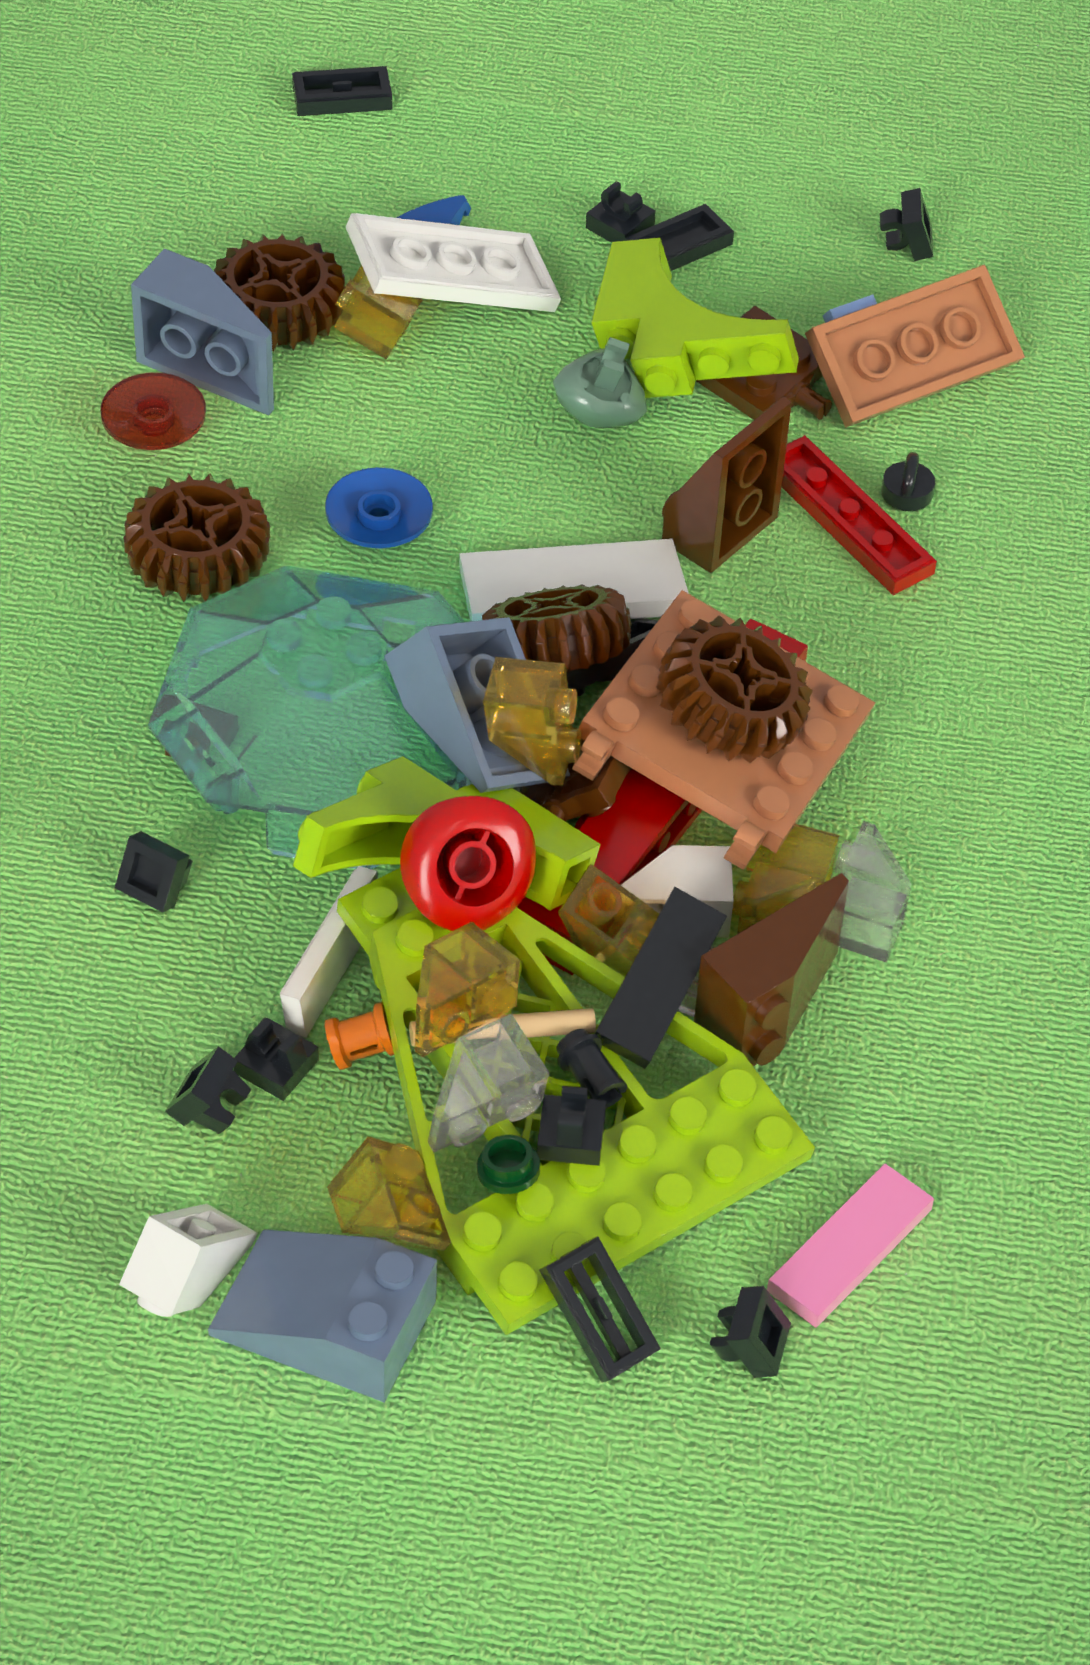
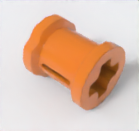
(358, 1036)

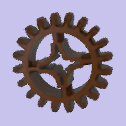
(286, 286)
(196, 537)
(568, 624)
(734, 689)

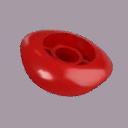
(468, 861)

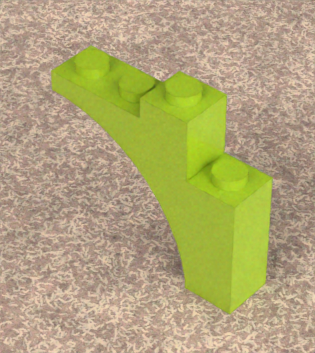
(674, 337)
(389, 799)

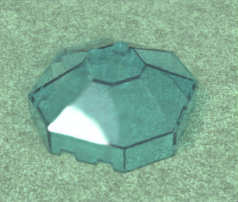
(290, 696)

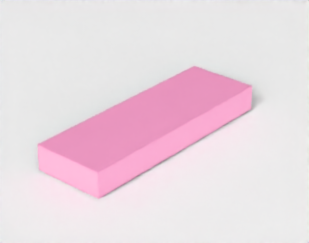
(850, 1245)

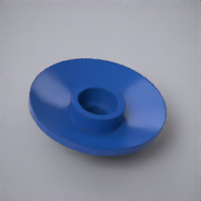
(379, 507)

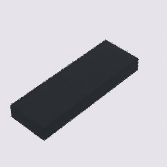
(659, 977)

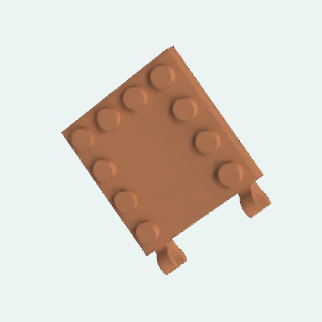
(755, 797)

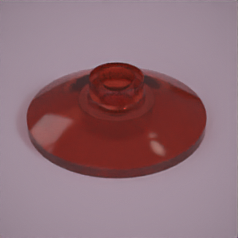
(153, 411)

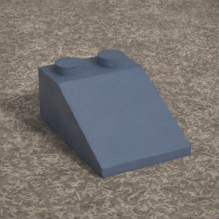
(201, 331)
(443, 687)
(330, 1306)

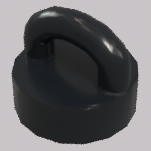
(908, 484)

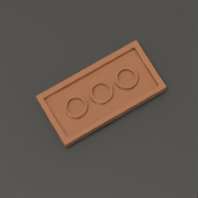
(914, 345)

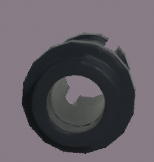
(583, 1057)

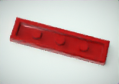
(854, 518)

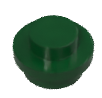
(508, 1165)

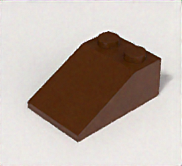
(731, 492)
(767, 974)

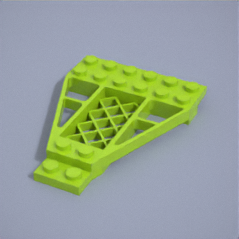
(657, 1168)

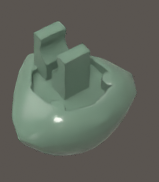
(601, 388)

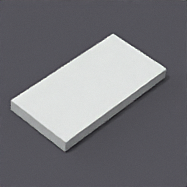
(452, 263)
(640, 570)

